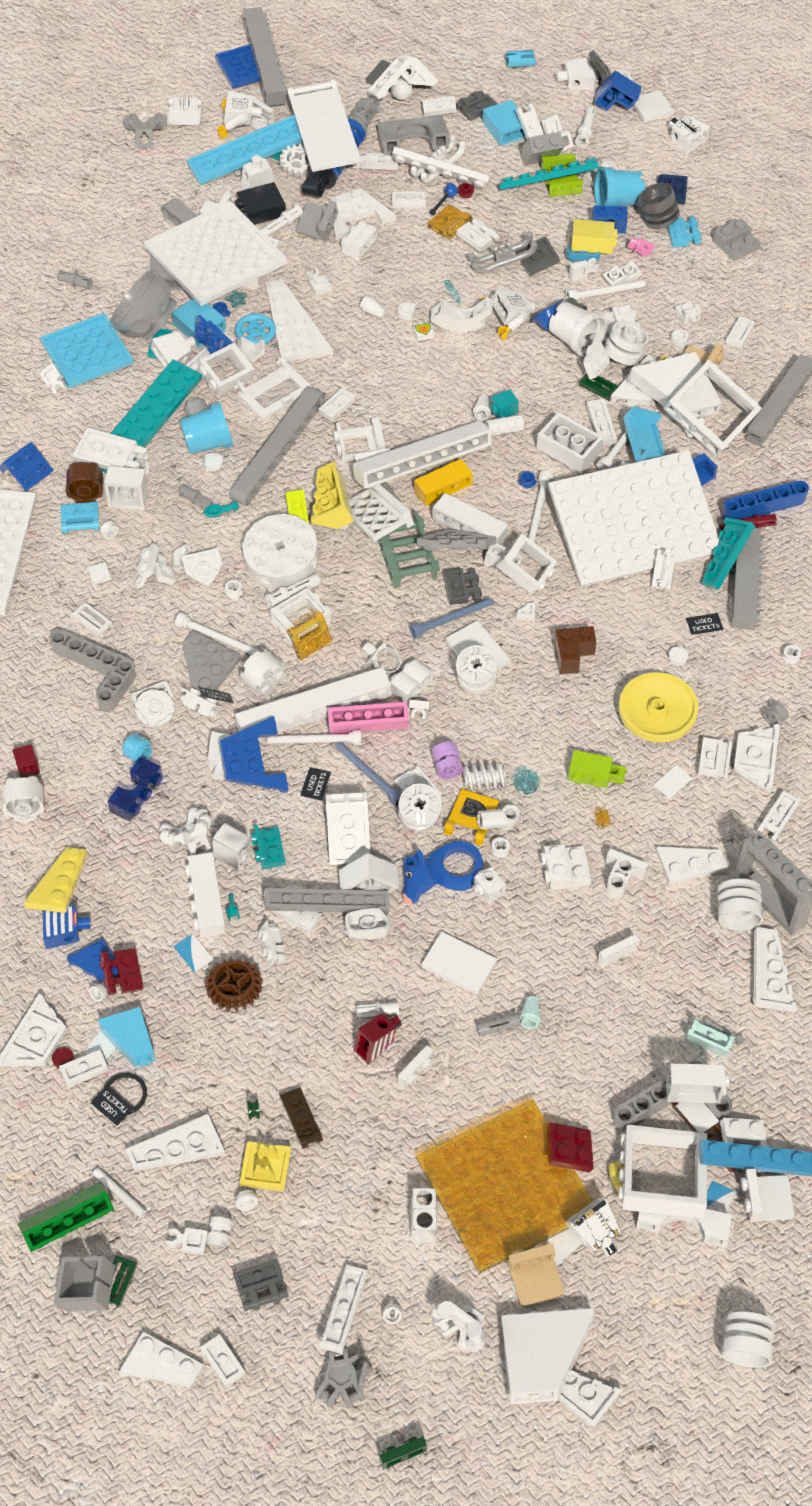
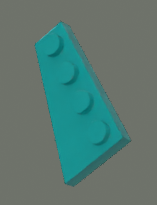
(730, 546)

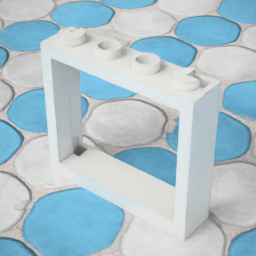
(694, 425)
(656, 1202)

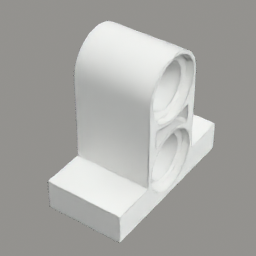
(621, 877)

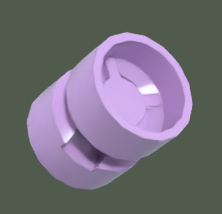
(447, 760)

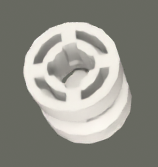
(219, 1231)

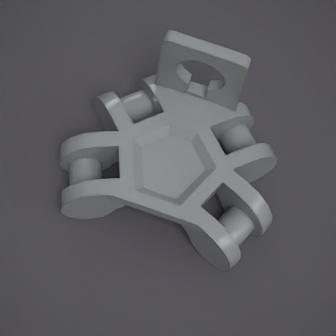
(132, 121)
(342, 1375)

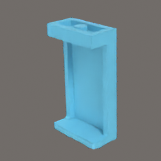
(644, 433)

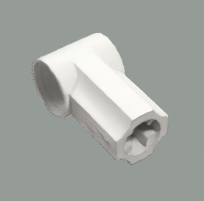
(498, 818)

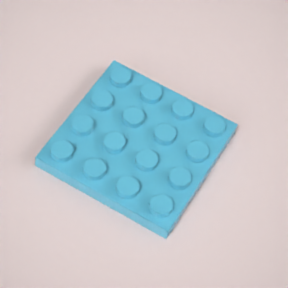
(86, 350)

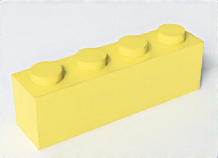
(331, 502)

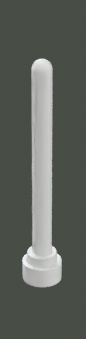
(604, 290)
(606, 462)
(544, 479)
(183, 621)
(353, 738)

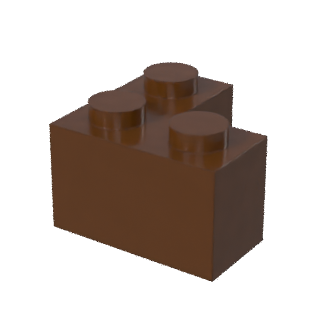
(571, 644)

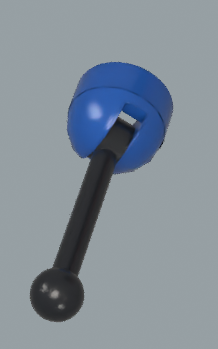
(450, 191)

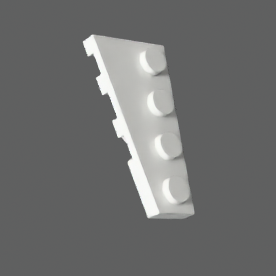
(179, 1145)

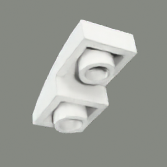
(622, 275)

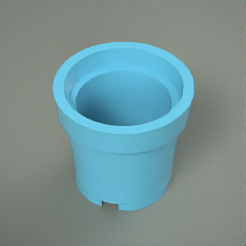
(617, 187)
(207, 430)

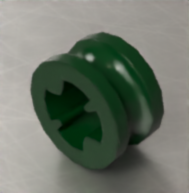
(253, 1109)

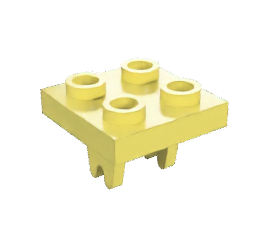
(265, 1166)

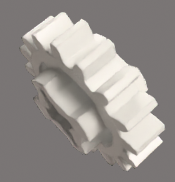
(297, 161)

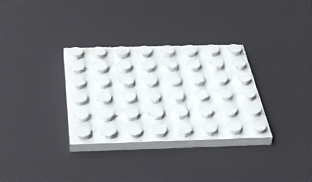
(629, 512)

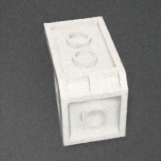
(403, 66)
(347, 826)

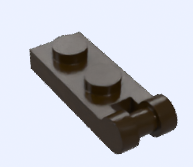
(300, 1117)

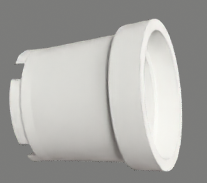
(576, 326)

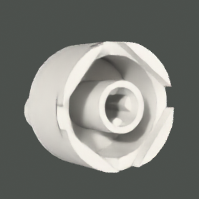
(263, 672)
(23, 798)

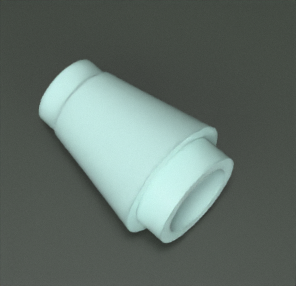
(530, 1013)

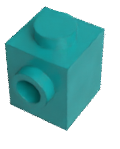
(504, 404)

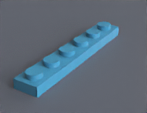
(755, 1157)

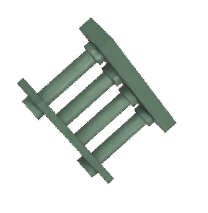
(392, 560)

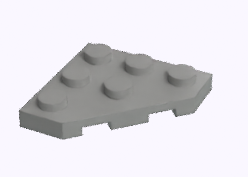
(455, 540)
(208, 661)

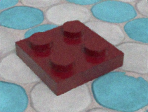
(569, 1147)

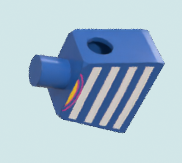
(63, 928)

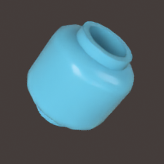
(136, 746)

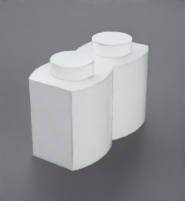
(411, 680)

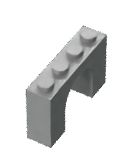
(427, 127)

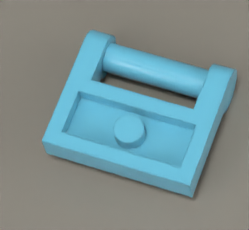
(80, 516)

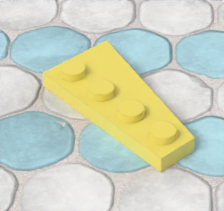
(59, 883)

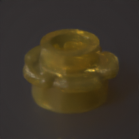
(603, 818)

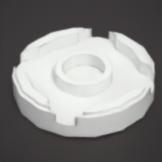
(154, 708)

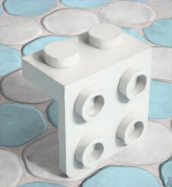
(767, 1197)

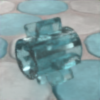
(526, 782)

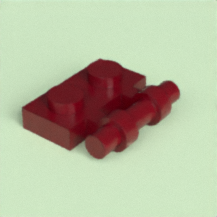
(127, 970)

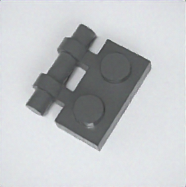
(474, 104)
(456, 586)
(259, 1278)

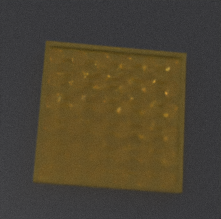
(501, 1186)

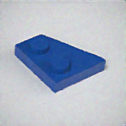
(89, 959)

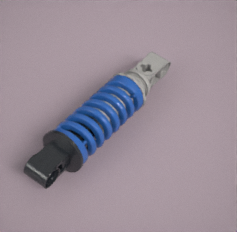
(358, 121)

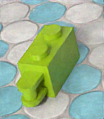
(595, 770)

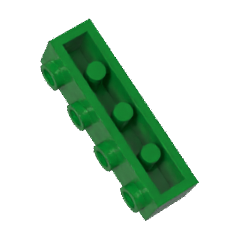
(65, 1216)

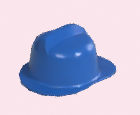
(544, 317)

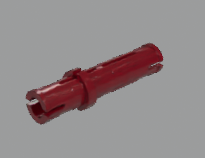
(758, 521)

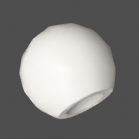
(401, 90)

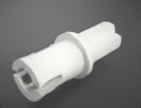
(374, 1010)

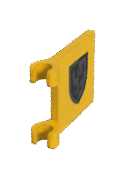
(466, 811)

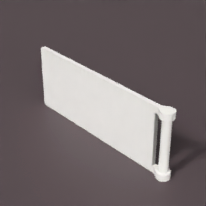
(323, 126)

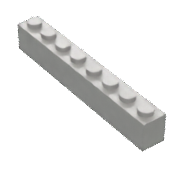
(264, 56)

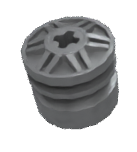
(659, 205)

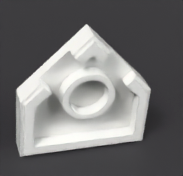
(203, 566)

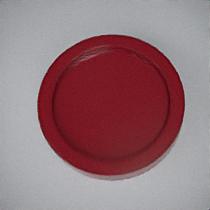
(62, 1056)

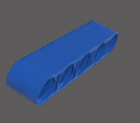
(766, 500)

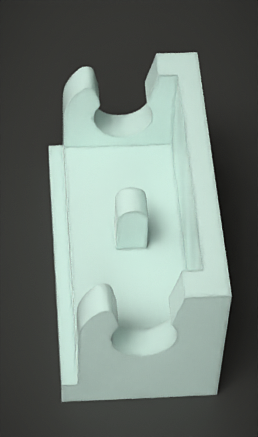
(710, 1038)

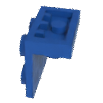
(210, 335)
(27, 466)

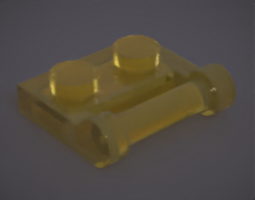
(446, 219)
(312, 640)

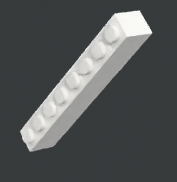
(422, 454)
(315, 702)

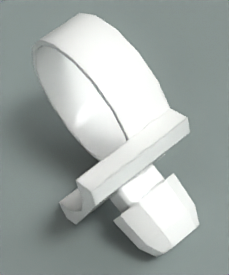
(369, 649)

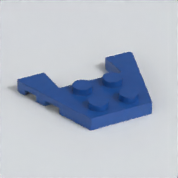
(243, 757)

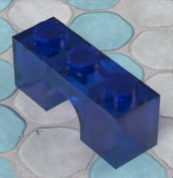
(129, 802)

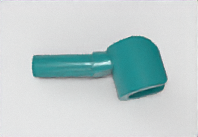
(232, 910)

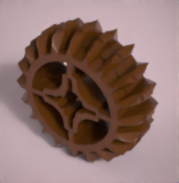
(220, 993)

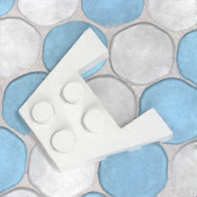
(357, 205)

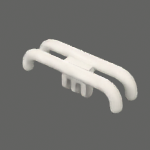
(440, 154)

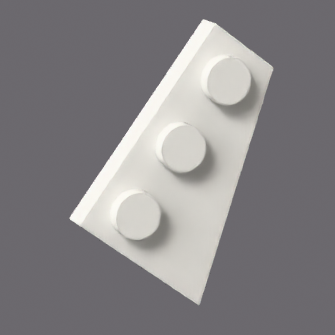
(160, 1362)

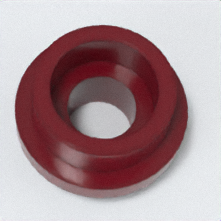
(465, 190)

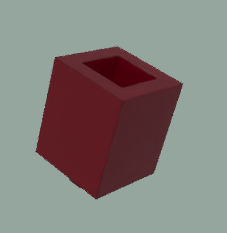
(26, 761)

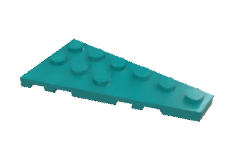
(557, 171)

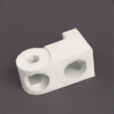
(496, 553)

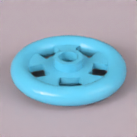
(255, 328)

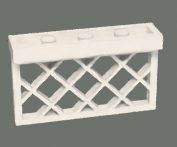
(387, 503)

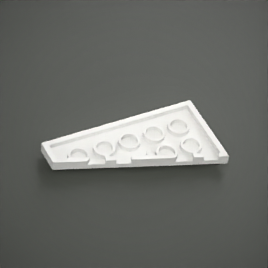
(295, 330)

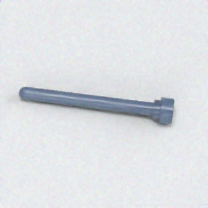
(418, 629)
(394, 794)

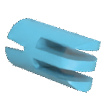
(520, 58)

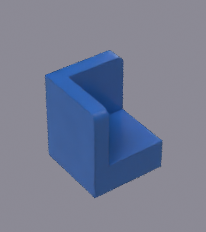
(705, 468)

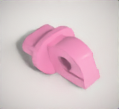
(641, 246)

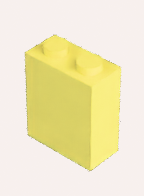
(594, 236)

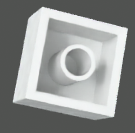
(126, 487)

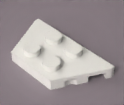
(631, 392)
(757, 756)
(34, 1038)

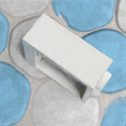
(238, 359)
(517, 573)
(305, 597)
(696, 1083)

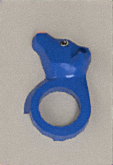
(425, 872)

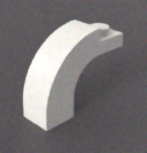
(459, 319)

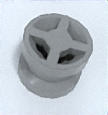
(776, 714)

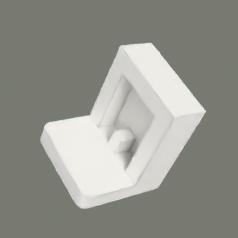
(251, 350)

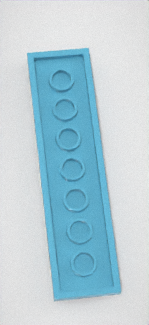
(240, 151)

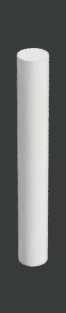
(119, 1192)

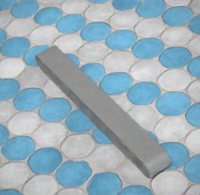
(277, 446)

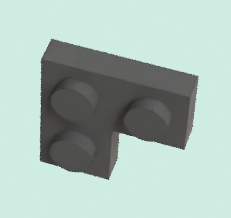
(602, 69)

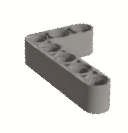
(81, 652)
(656, 1104)

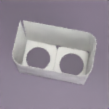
(235, 847)
(421, 1234)

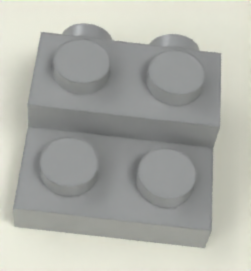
(736, 239)

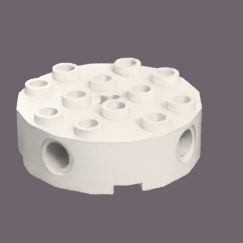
(280, 550)

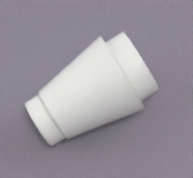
(372, 307)
(482, 408)

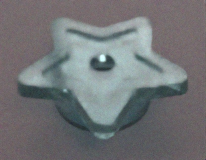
(236, 299)

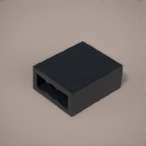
(261, 203)

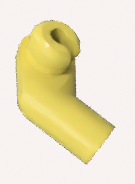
(614, 1169)

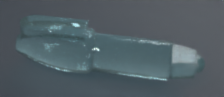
(454, 294)

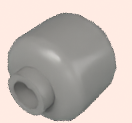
(195, 405)

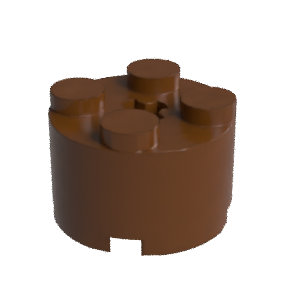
(84, 482)

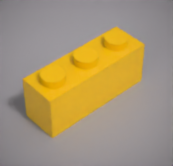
(446, 480)

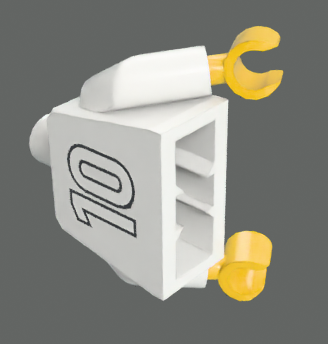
(238, 112)
(511, 308)

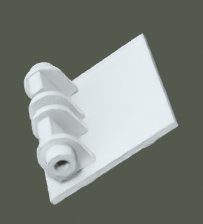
(184, 112)

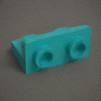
(269, 847)

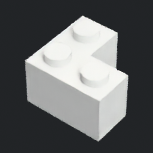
(369, 874)

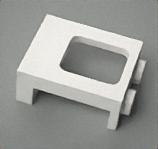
(371, 433)

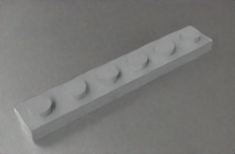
(324, 900)

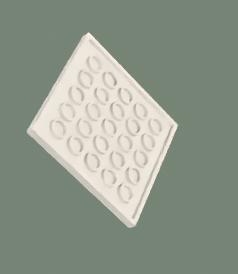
(215, 253)

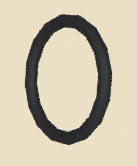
(139, 1080)

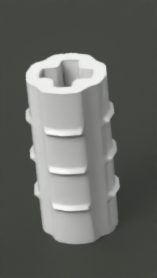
(505, 424)

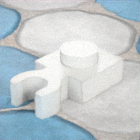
(318, 283)
(52, 377)
(192, 1241)

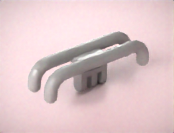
(504, 255)

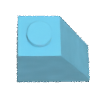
(129, 1036)

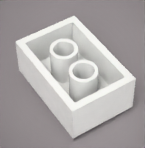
(569, 442)

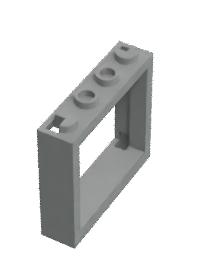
(787, 915)

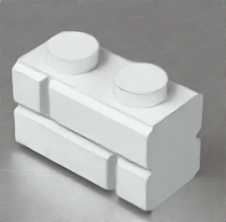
(359, 240)

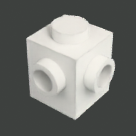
(489, 885)

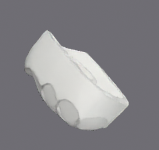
(367, 924)

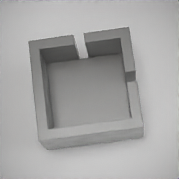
(83, 1287)

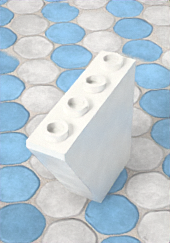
(666, 377)
(542, 1351)

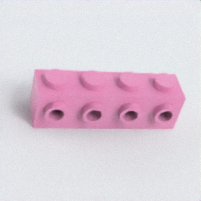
(368, 717)

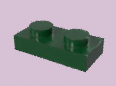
(411, 1448)

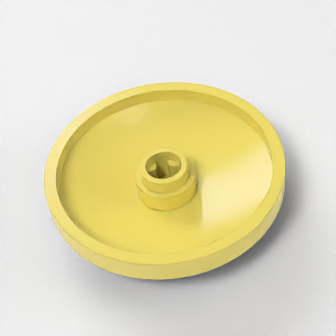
(658, 707)

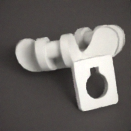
(191, 833)
(452, 1318)

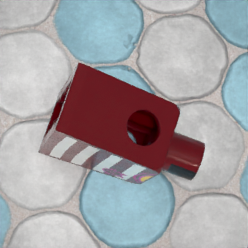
(376, 1037)

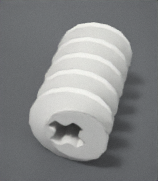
(484, 776)

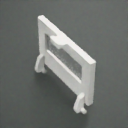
(273, 391)

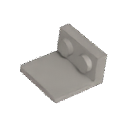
(318, 220)

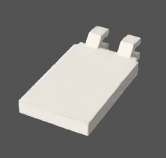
(108, 450)

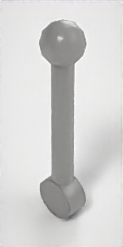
(738, 1039)

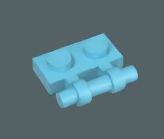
(679, 235)

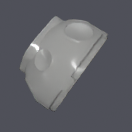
(144, 307)

